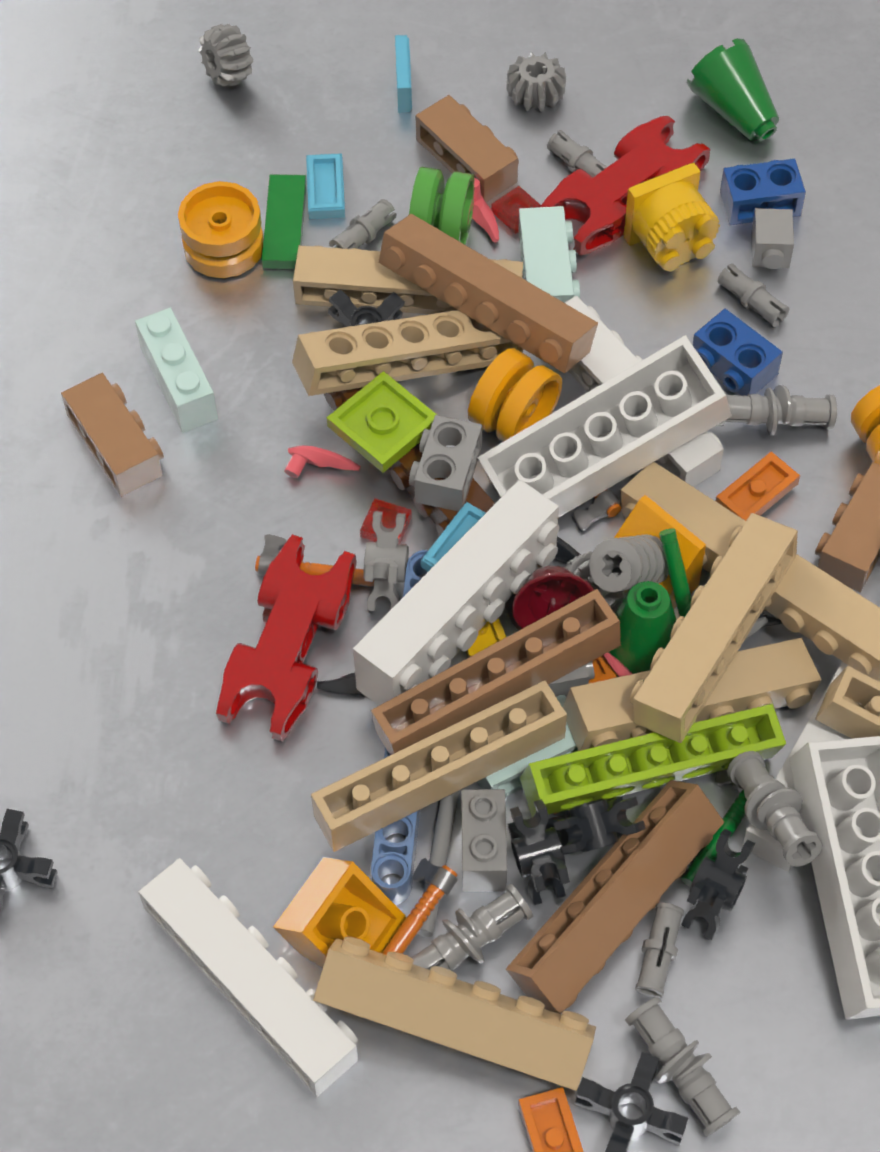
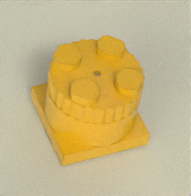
(671, 218)

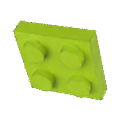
(381, 421)

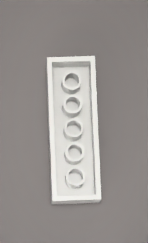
(612, 429)
(458, 595)
(843, 808)

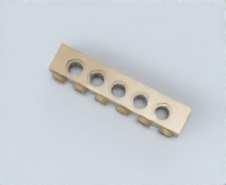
(399, 347)

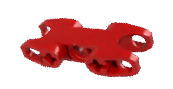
(602, 199)
(276, 664)

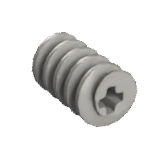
(626, 561)

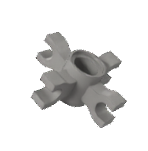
(385, 561)

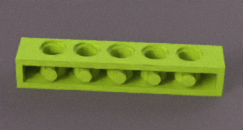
(650, 760)

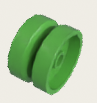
(444, 206)

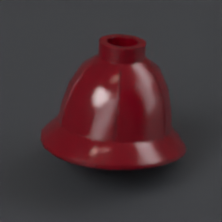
(547, 592)

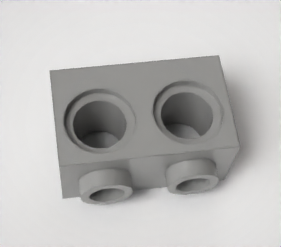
(452, 463)
(483, 840)

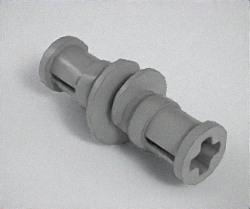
(781, 408)
(774, 808)
(474, 932)
(682, 1066)

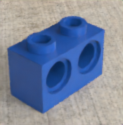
(761, 186)
(732, 346)

